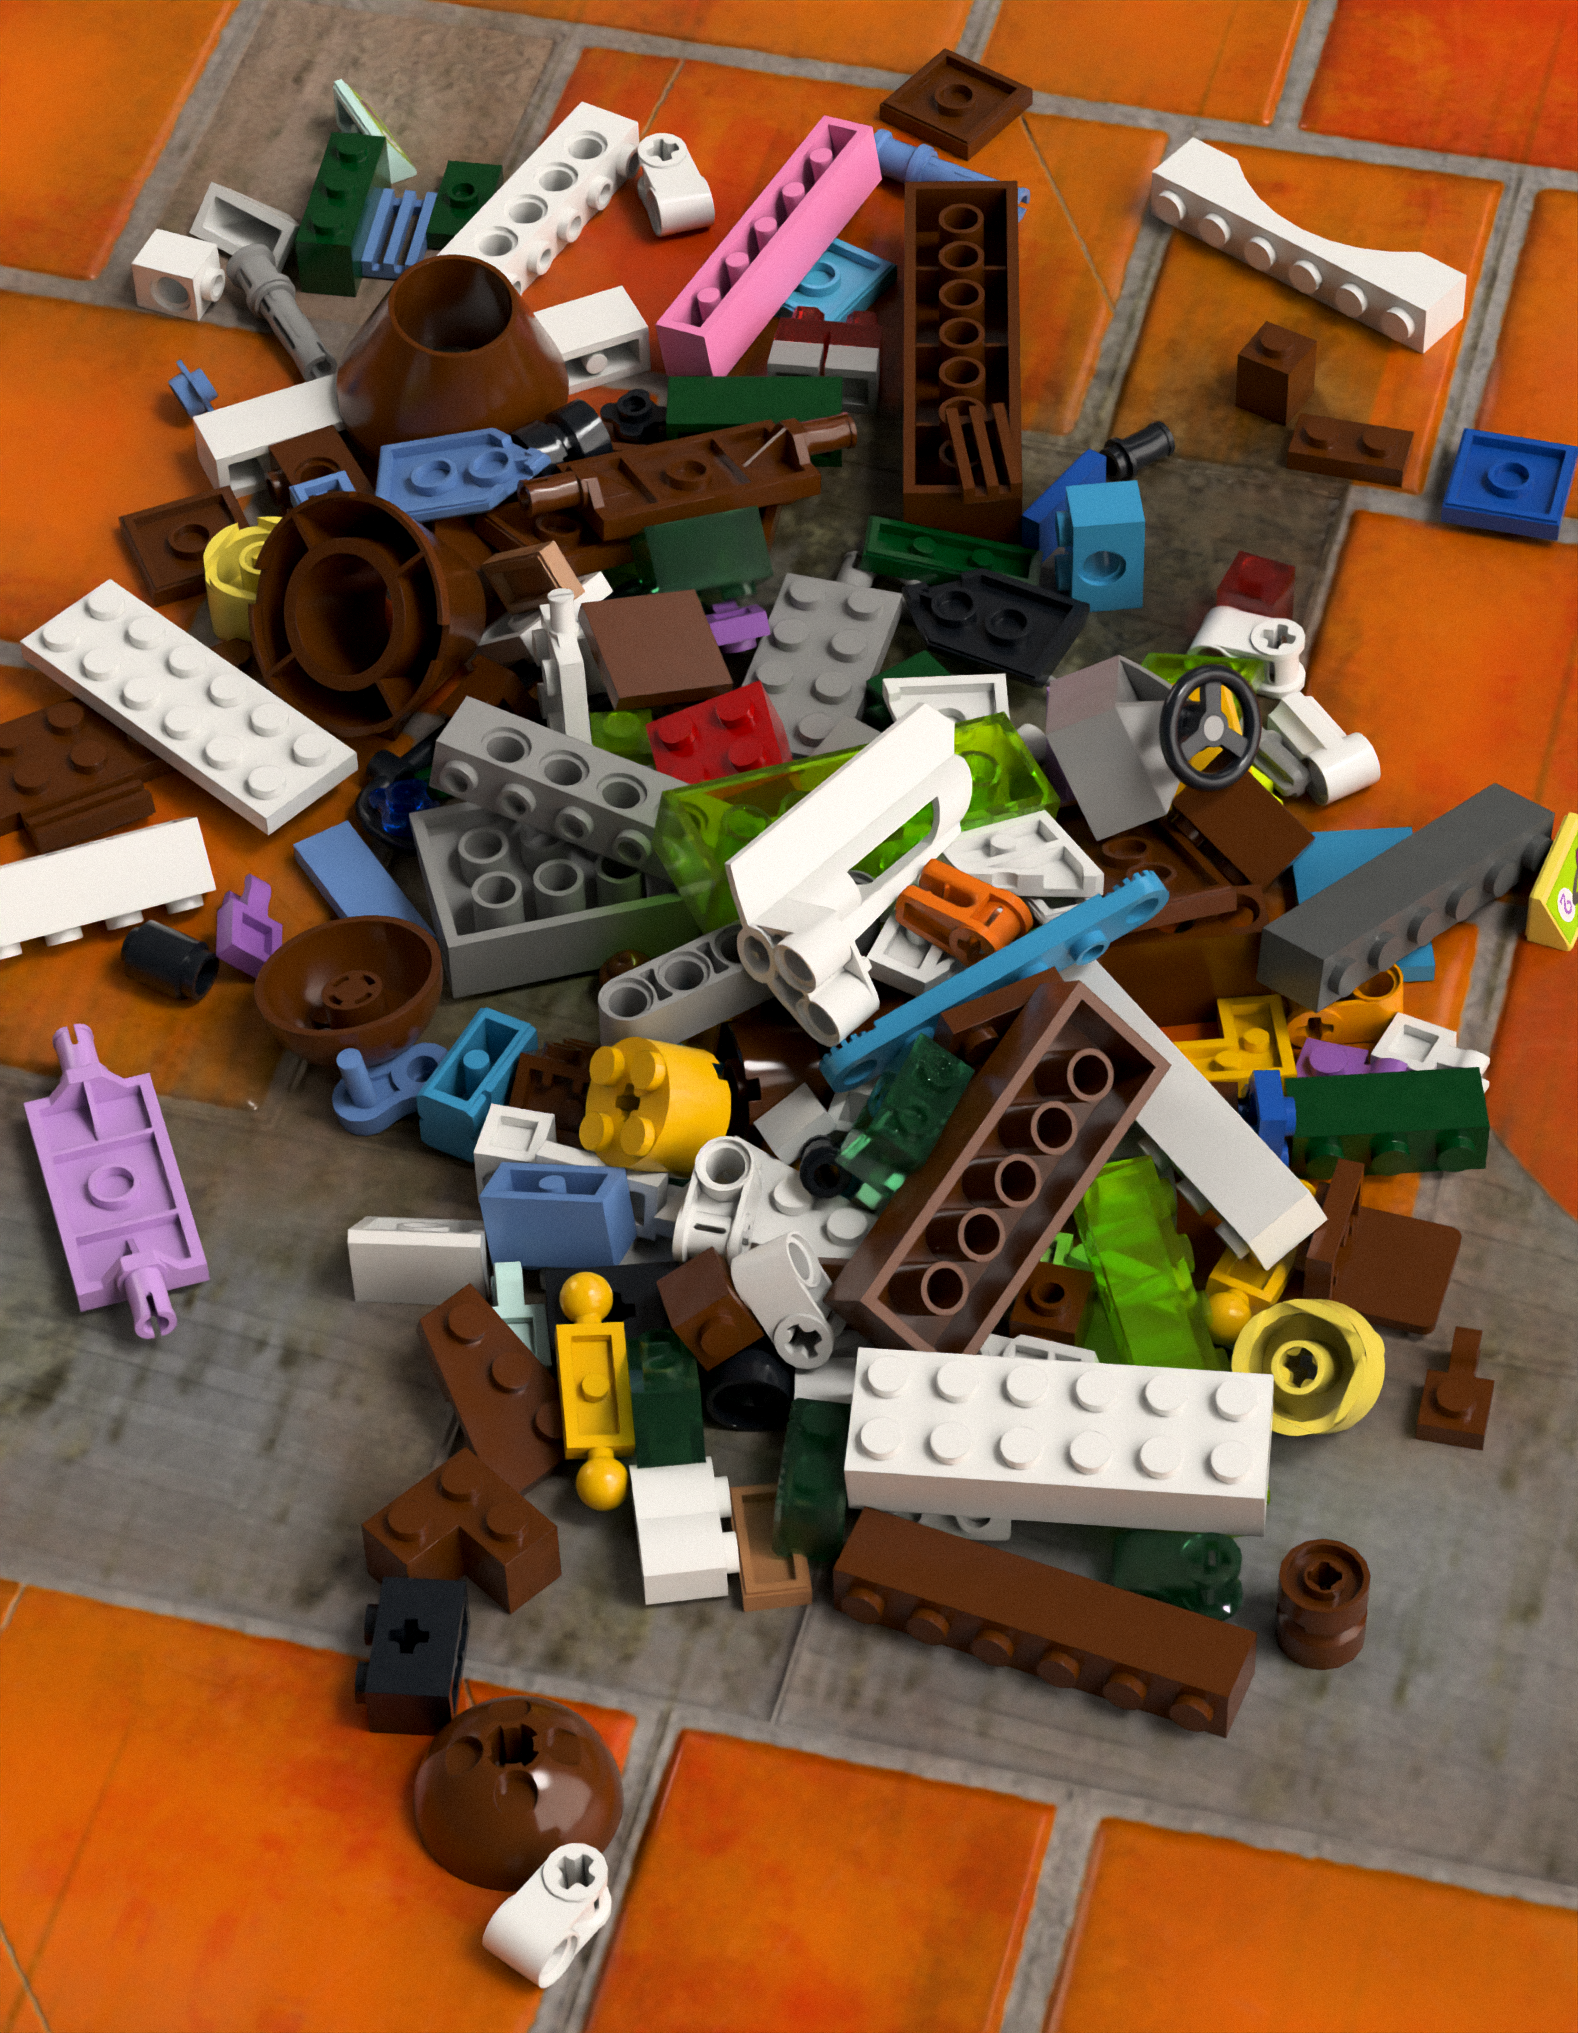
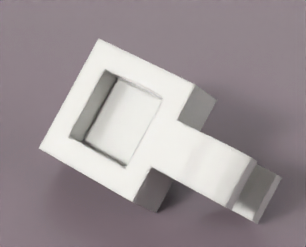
(1426, 1047)

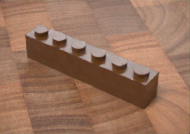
(1045, 1622)

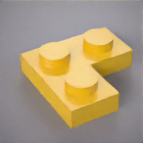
(1250, 1039)

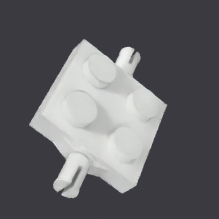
(556, 649)

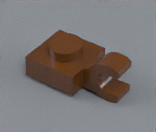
(1457, 1402)

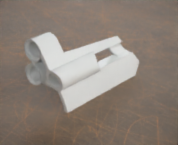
(794, 881)

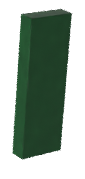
(940, 555)

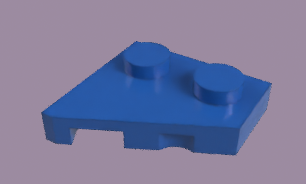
(1268, 1110)

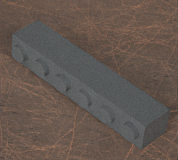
(1404, 897)

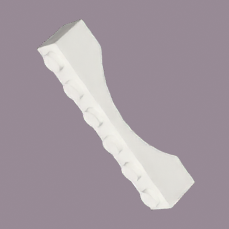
(1392, 292)

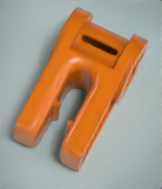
(961, 913)

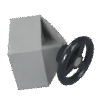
(1131, 733)

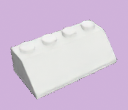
(103, 881)

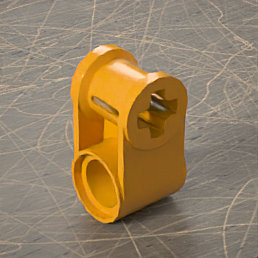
(1352, 1018)

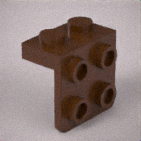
(1377, 1260)

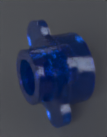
(398, 801)

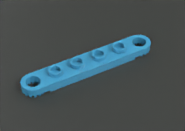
(1068, 939)

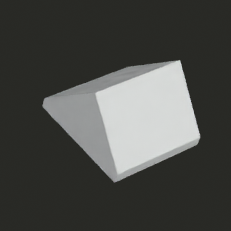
(417, 1259)

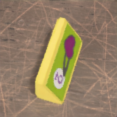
(1554, 898)

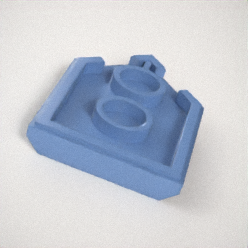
(455, 473)

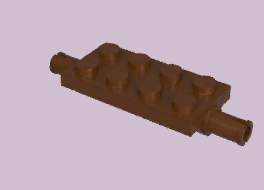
(691, 475)

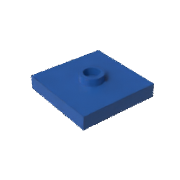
(1510, 484)

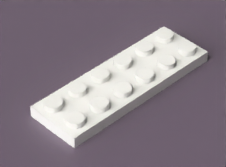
(189, 706)

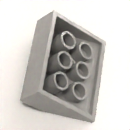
(532, 905)

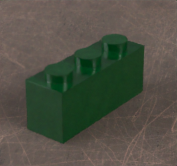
(341, 213)
(724, 402)
(1389, 1122)

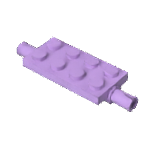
(114, 1187)

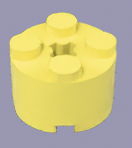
(232, 576)
(1343, 1350)

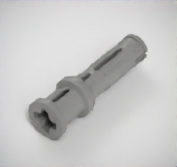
(273, 299)

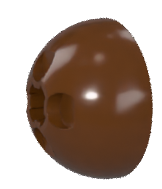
(351, 986)
(512, 1788)

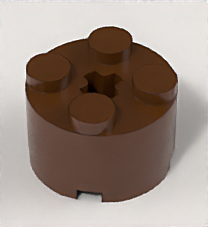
(764, 1064)

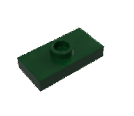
(460, 196)

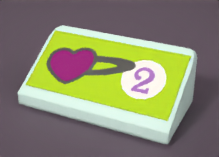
(357, 116)

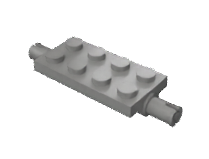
(824, 650)

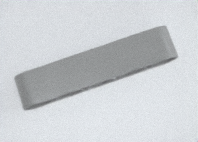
(691, 987)

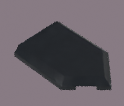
(997, 623)

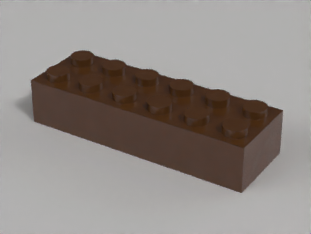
(1000, 1176)

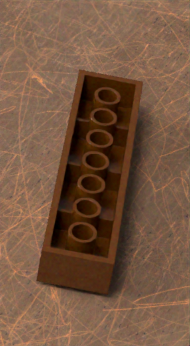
(959, 346)

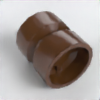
(1322, 1604)

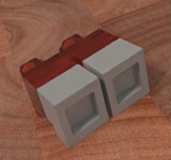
(819, 347)

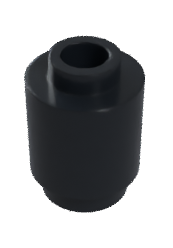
(169, 961)

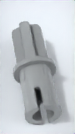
(1280, 765)

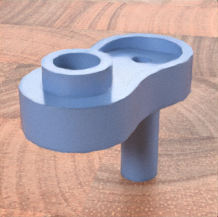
(381, 1095)

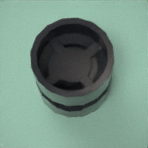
(565, 435)
(752, 1388)

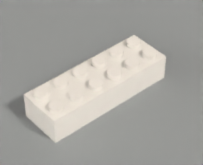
(1060, 1441)

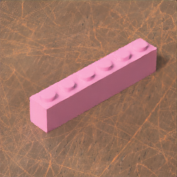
(769, 250)

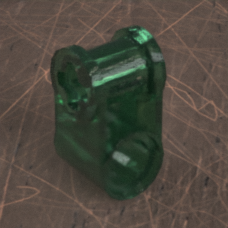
(1178, 1570)

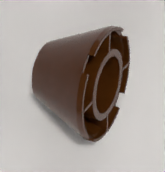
(404, 391)
(324, 618)

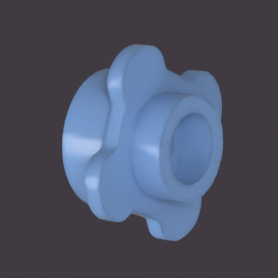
(193, 390)

